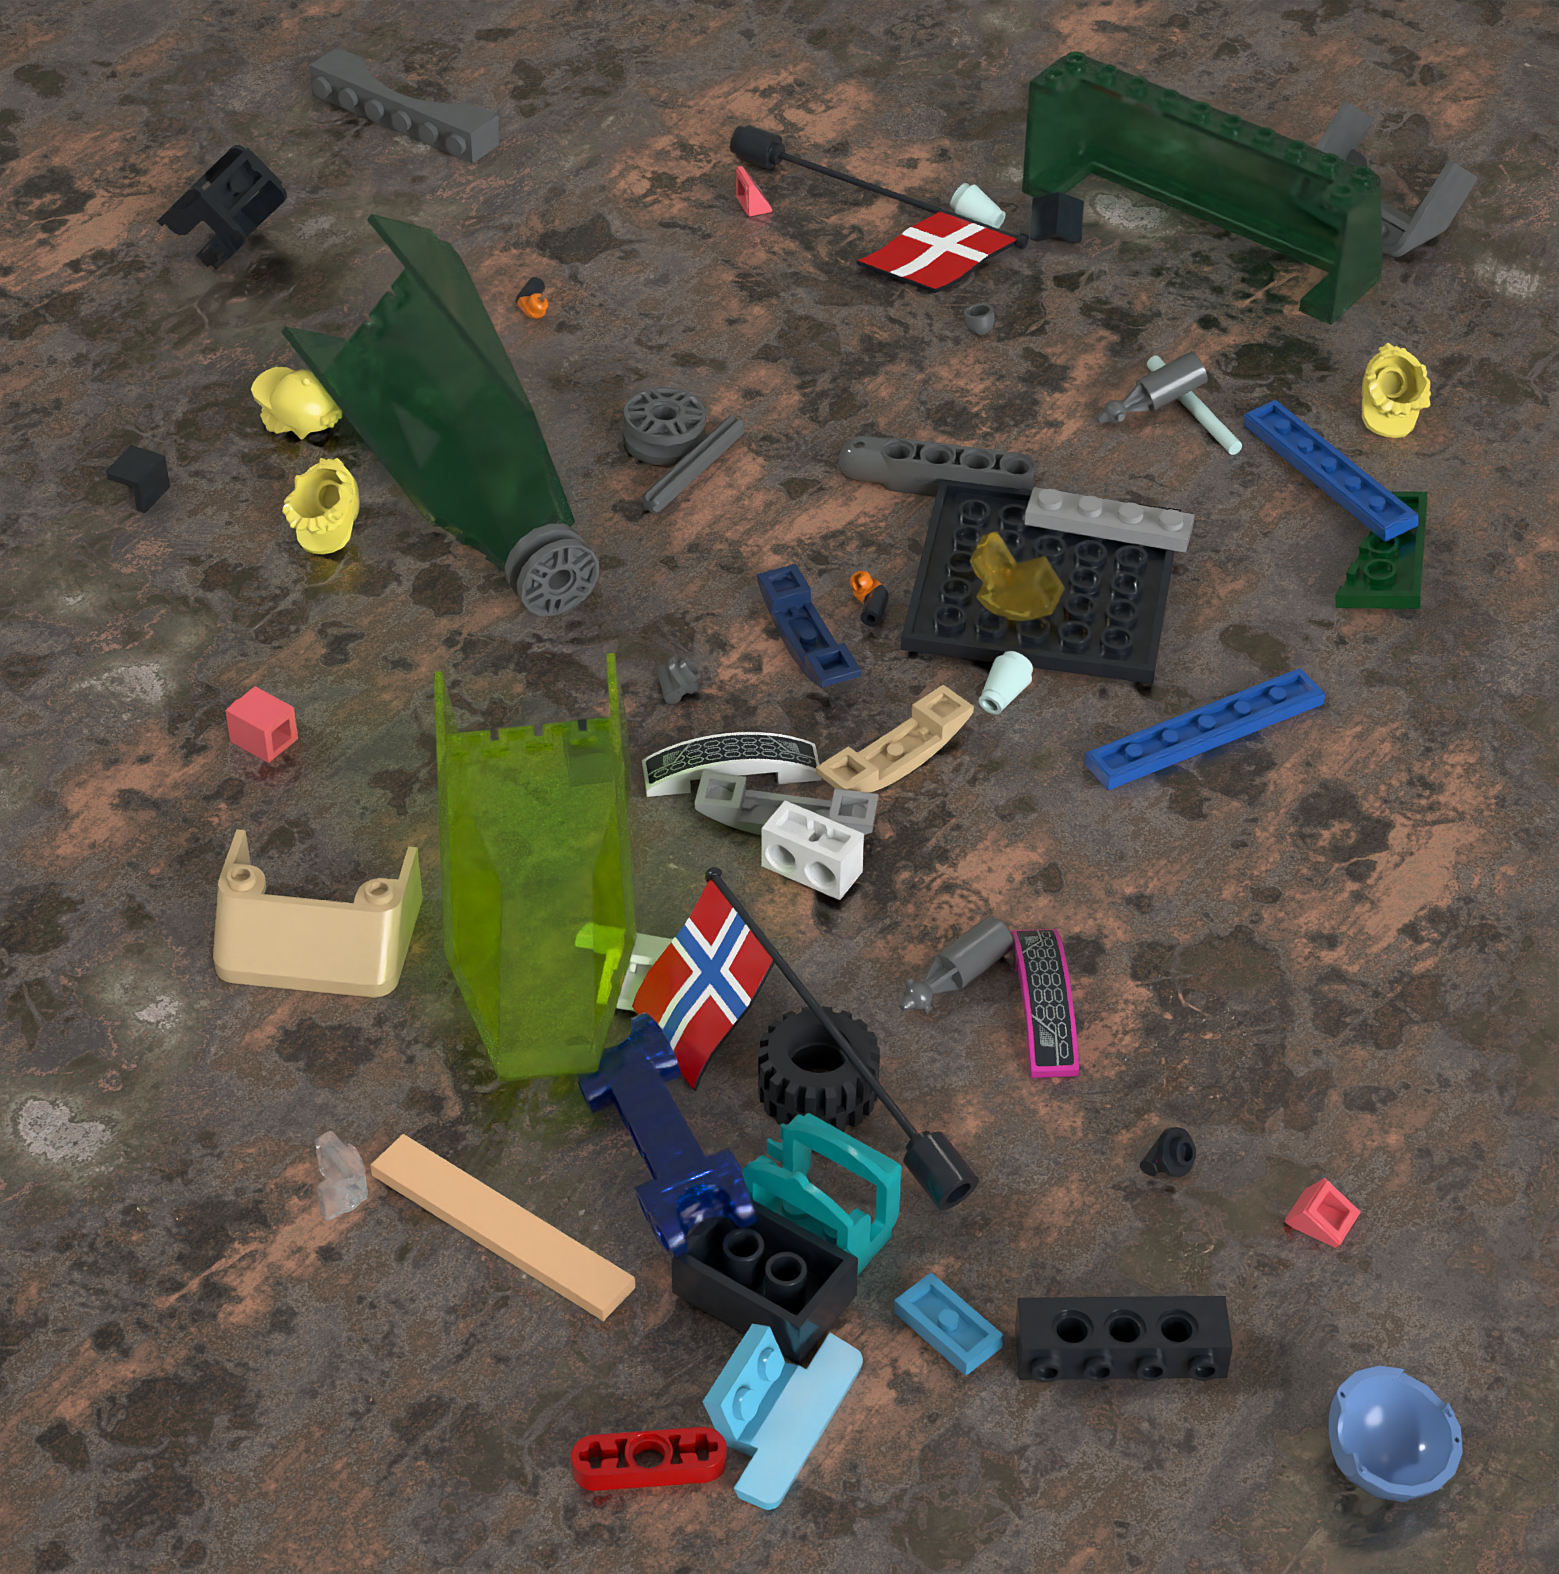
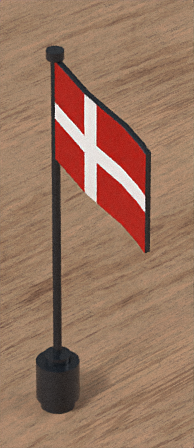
(926, 254)

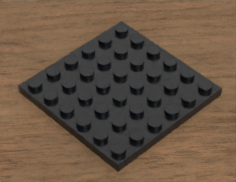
(1104, 619)

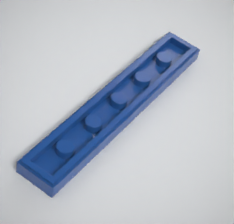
(1331, 470)
(1203, 728)

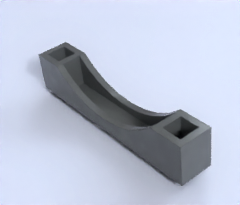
(450, 127)

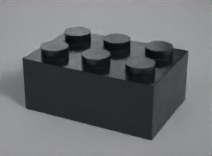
(767, 1277)

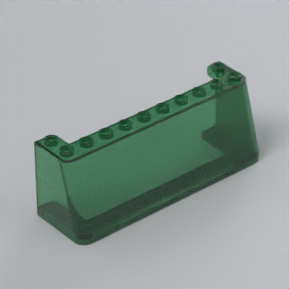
(1208, 165)

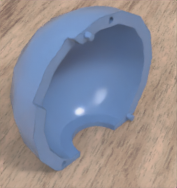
(1393, 1434)

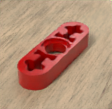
(665, 1474)

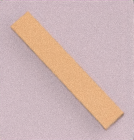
(503, 1227)

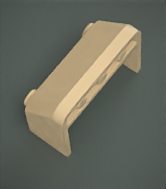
(313, 941)

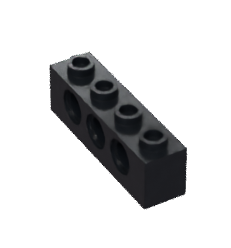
(1144, 1323)

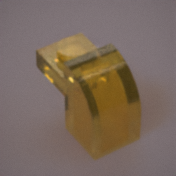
(1012, 588)

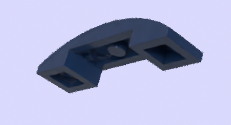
(802, 628)

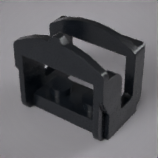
(227, 204)

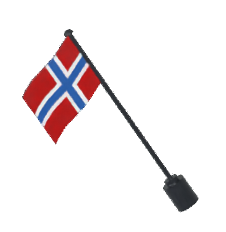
(710, 983)

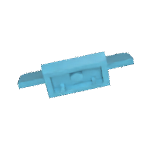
(777, 1408)

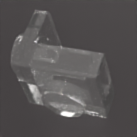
(344, 1175)

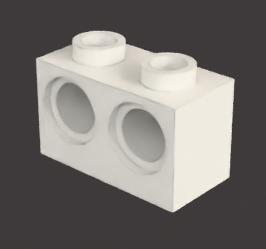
(812, 849)

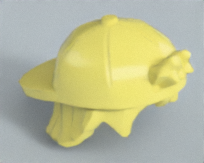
(1394, 392)
(294, 402)
(323, 506)

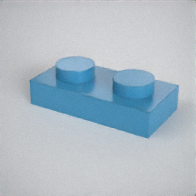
(948, 1323)

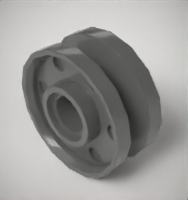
(663, 425)
(552, 569)

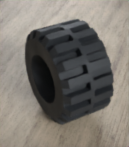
(804, 1044)

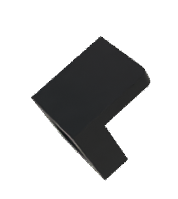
(1057, 217)
(142, 471)

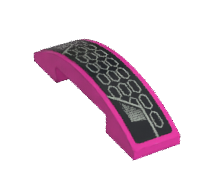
(1046, 1003)

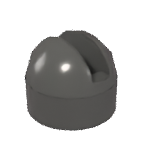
(979, 318)

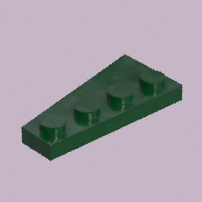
(1389, 571)

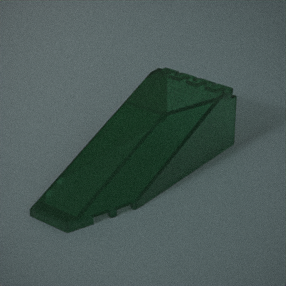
(442, 400)

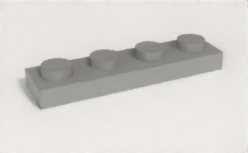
(1109, 519)

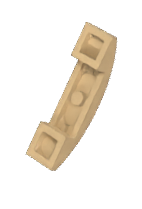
(903, 749)

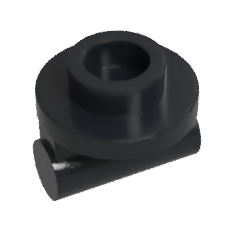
(1171, 1153)

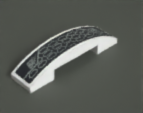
(729, 754)

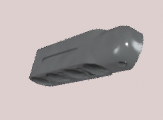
(919, 465)

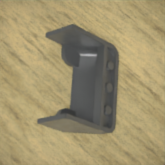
(1400, 230)

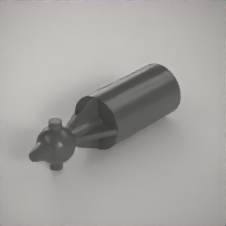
(1158, 388)
(959, 963)

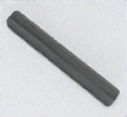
(692, 464)

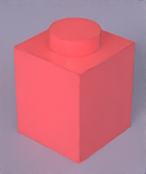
(261, 724)

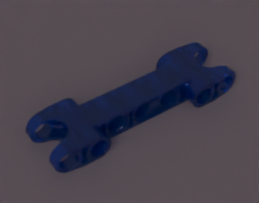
(684, 1181)

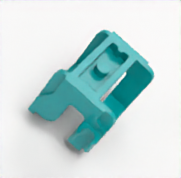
(793, 1197)

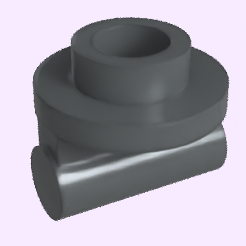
(678, 678)

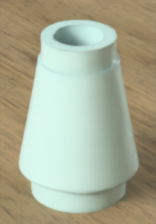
(976, 205)
(1006, 680)

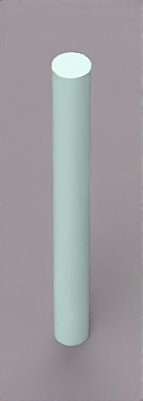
(1203, 414)

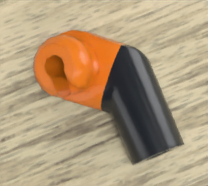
(529, 300)
(871, 595)

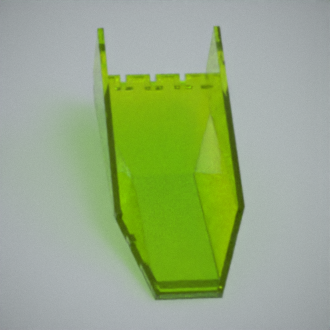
(538, 882)

